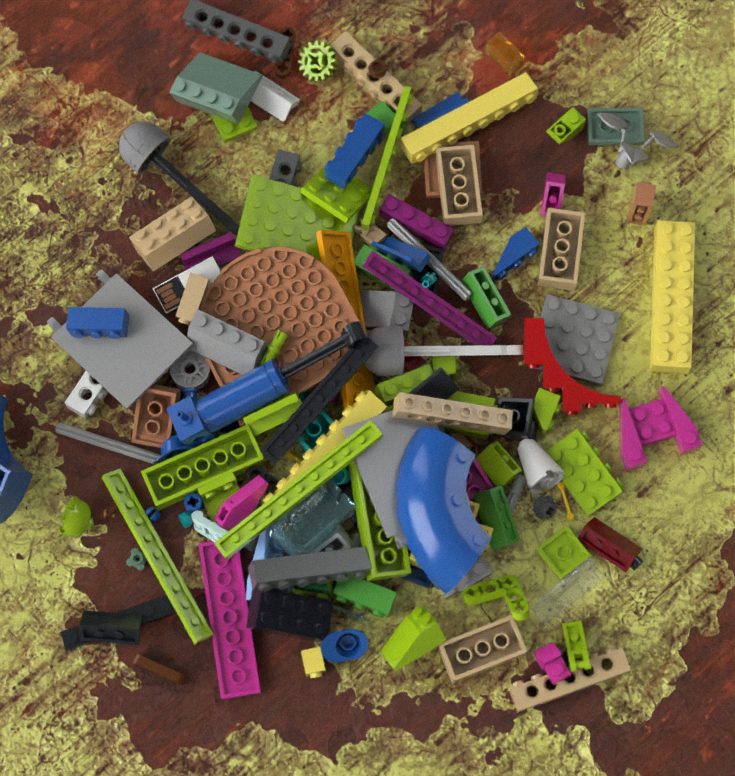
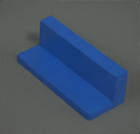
(439, 110)
(403, 253)

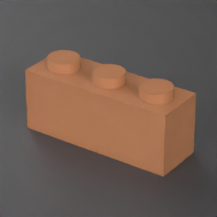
(641, 203)

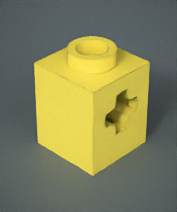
(313, 662)

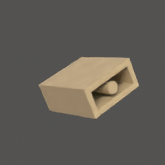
(192, 298)

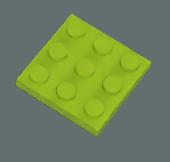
(334, 199)

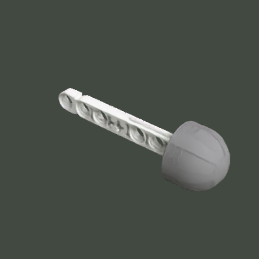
(389, 357)

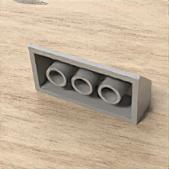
(225, 343)

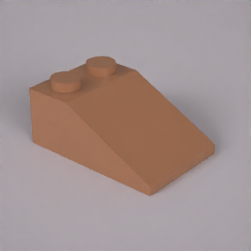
(151, 418)

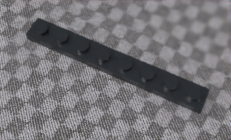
(318, 400)

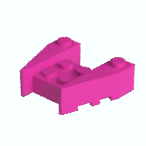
(654, 424)

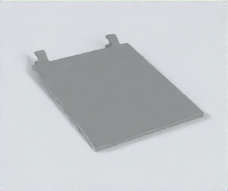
(132, 362)
(381, 467)

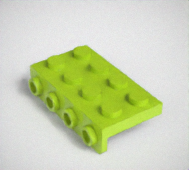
(585, 472)

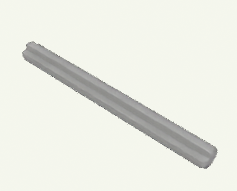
(433, 263)
(106, 443)

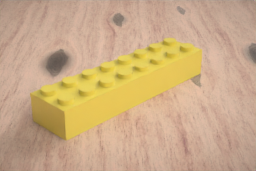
(672, 297)

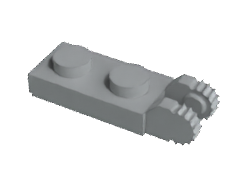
(476, 573)

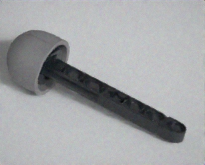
(143, 146)

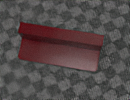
(609, 544)

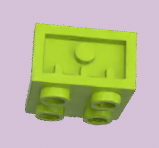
(217, 492)

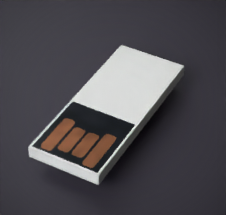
(172, 290)

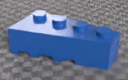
(354, 152)

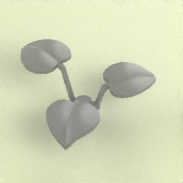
(628, 153)

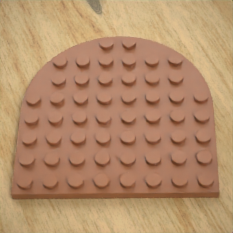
(284, 293)

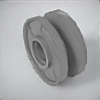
(195, 380)

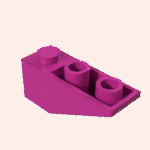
(241, 503)

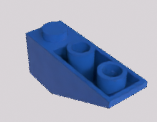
(518, 249)

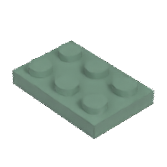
(602, 134)

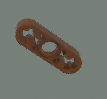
(289, 59)
(158, 669)

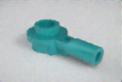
(428, 279)

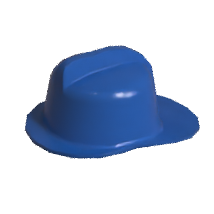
(171, 448)
(344, 645)

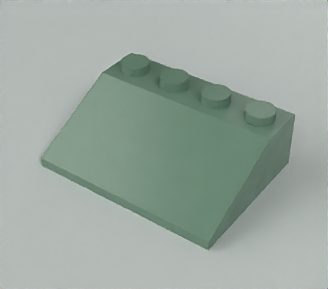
(216, 87)

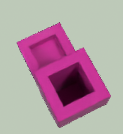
(550, 660)

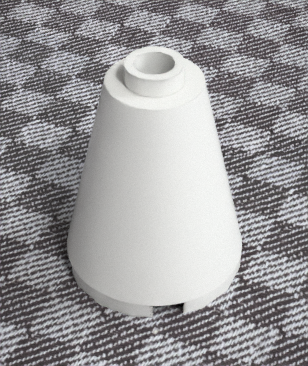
(538, 466)

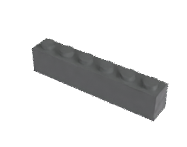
(309, 568)

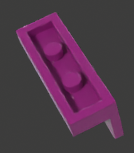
(221, 249)

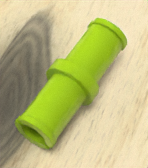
(274, 347)

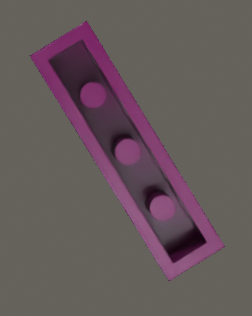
(416, 222)

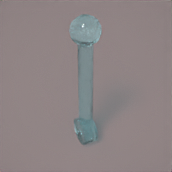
(359, 617)

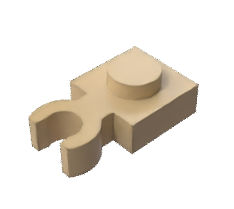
(374, 234)

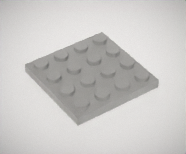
(579, 337)

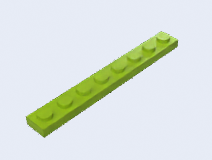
(385, 165)

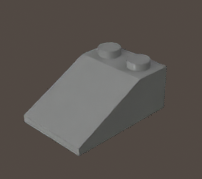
(386, 309)

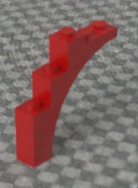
(554, 377)

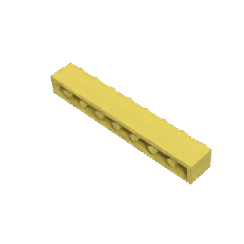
(469, 118)
(365, 407)

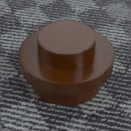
(377, 69)

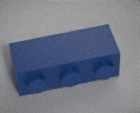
(97, 322)

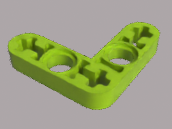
(506, 591)

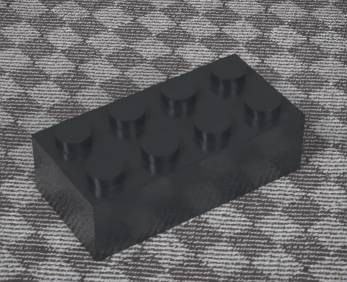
(289, 615)

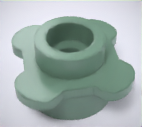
(135, 553)

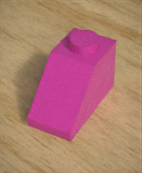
(553, 192)

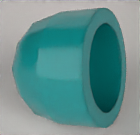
(186, 519)

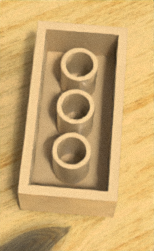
(459, 185)
(172, 233)
(561, 249)
(482, 649)

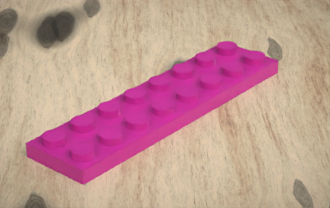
(228, 621)

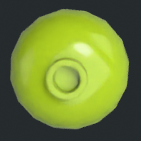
(75, 518)

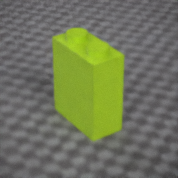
(472, 399)

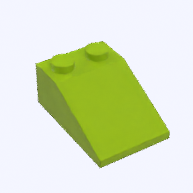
(412, 639)

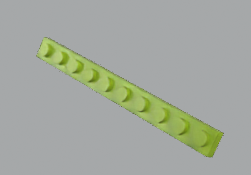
(298, 489)
(157, 556)

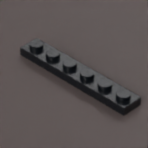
(150, 612)

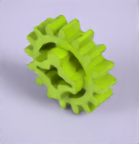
(326, 61)

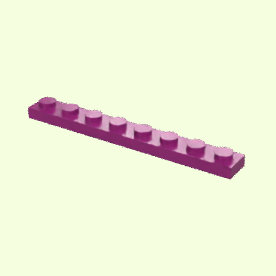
(427, 300)

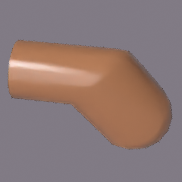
(461, 439)

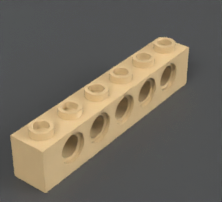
(347, 44)
(452, 413)
(523, 701)

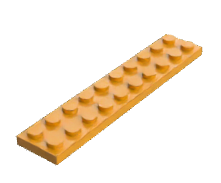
(338, 257)

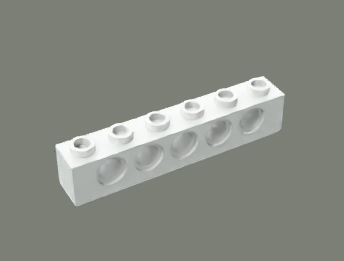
(75, 400)

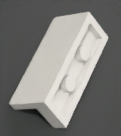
(274, 99)

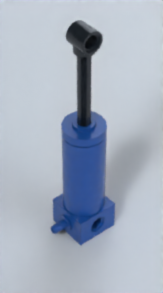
(200, 419)

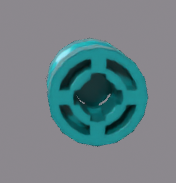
(339, 478)

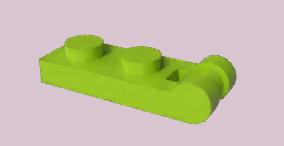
(576, 645)

